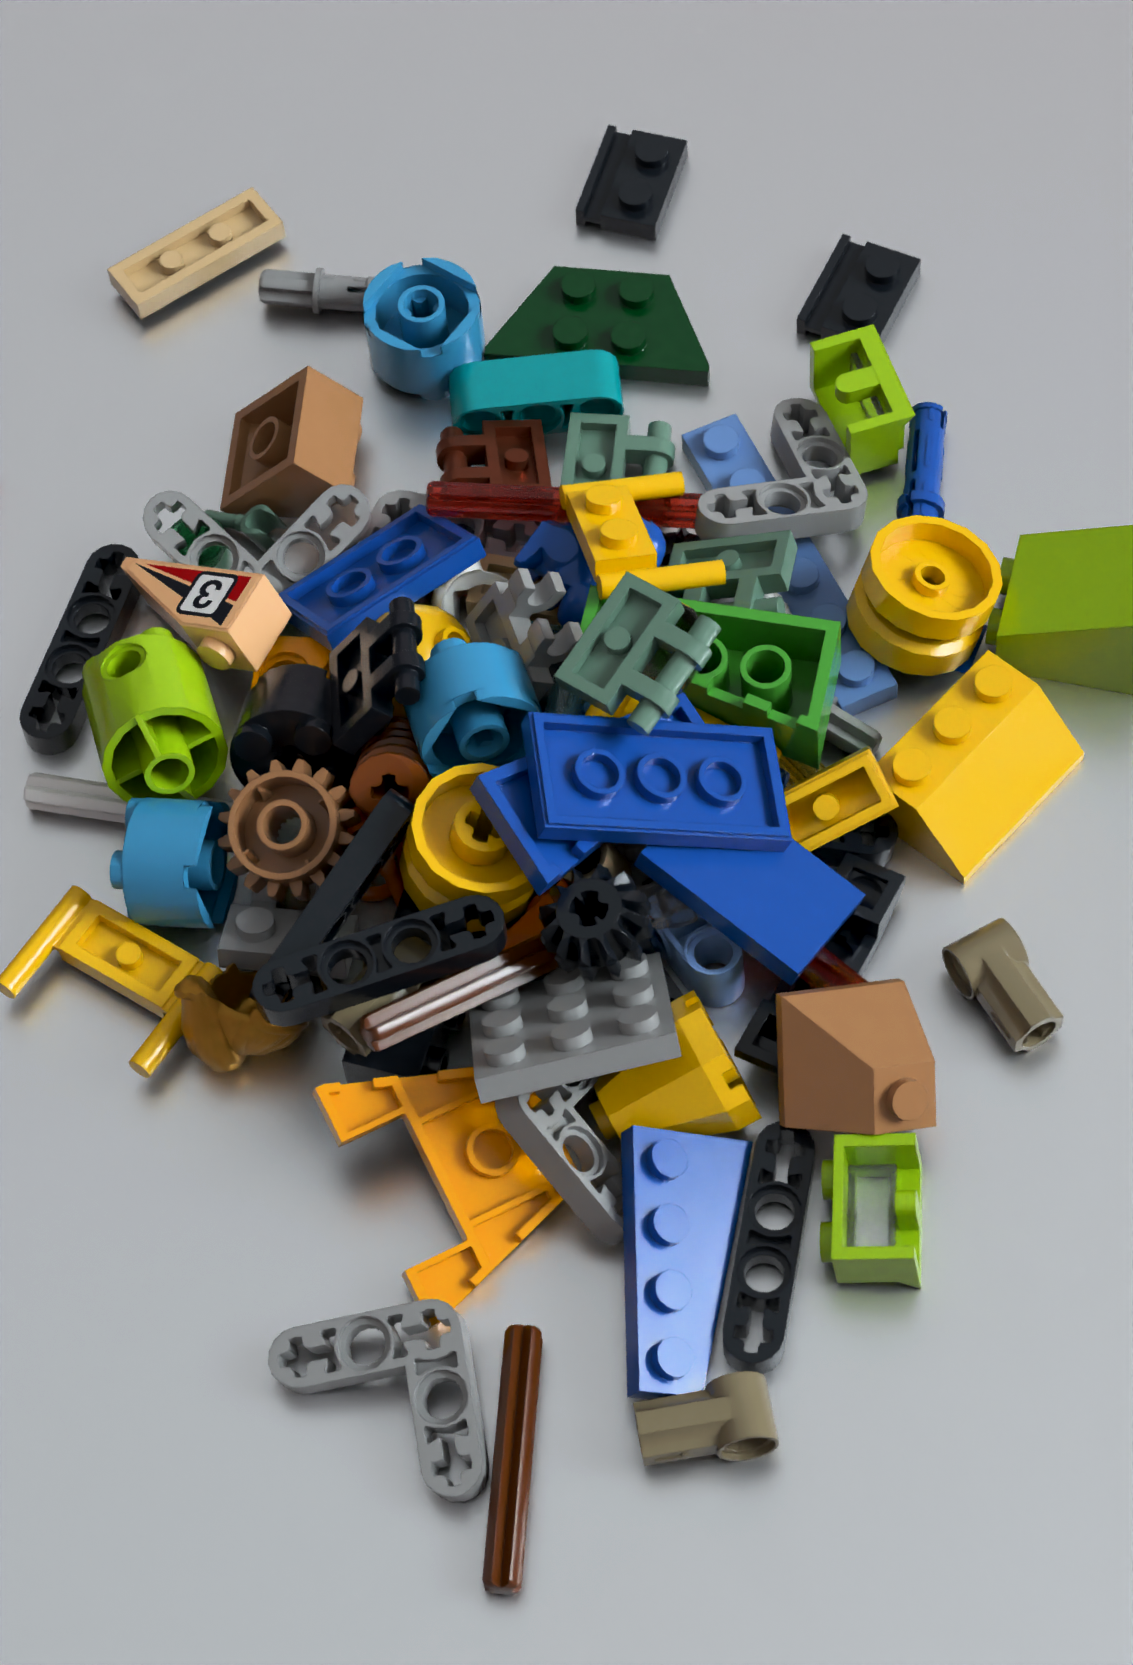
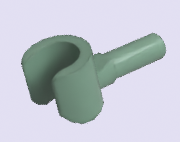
(254, 524)

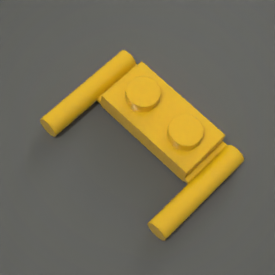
(616, 536)
(120, 957)

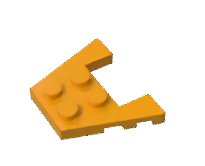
(472, 1159)

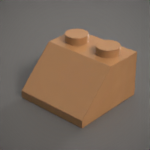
(292, 445)

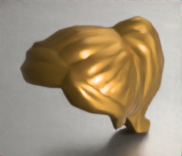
(225, 1023)

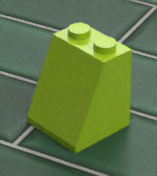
(1069, 608)

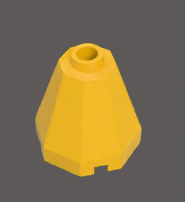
(683, 1094)

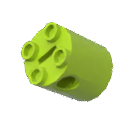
(154, 718)

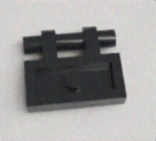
(371, 670)

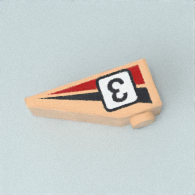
(219, 612)

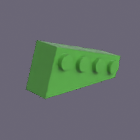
(765, 673)

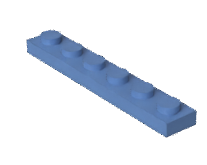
(728, 458)

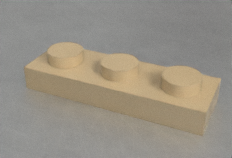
(196, 253)

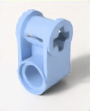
(692, 948)

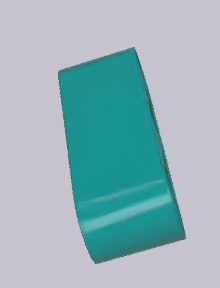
(535, 388)

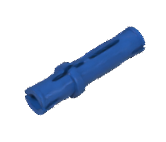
(924, 463)

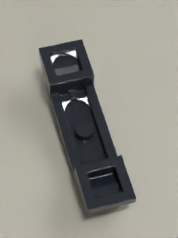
(852, 944)

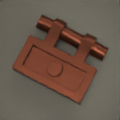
(508, 448)

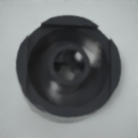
(289, 720)

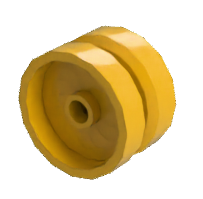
(923, 595)
(457, 851)

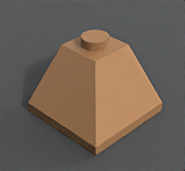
(854, 1060)

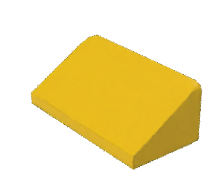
(838, 799)

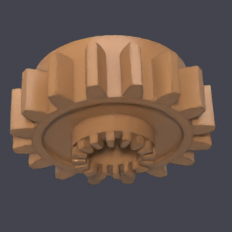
(266, 805)

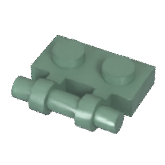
(602, 446)
(752, 565)
(622, 642)

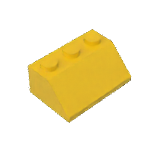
(977, 766)

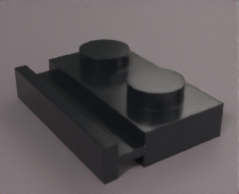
(632, 183)
(859, 290)

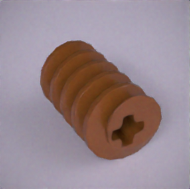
(388, 763)

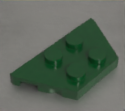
(611, 311)

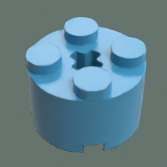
(422, 325)
(471, 706)
(173, 863)

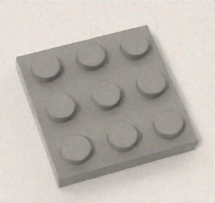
(572, 1029)

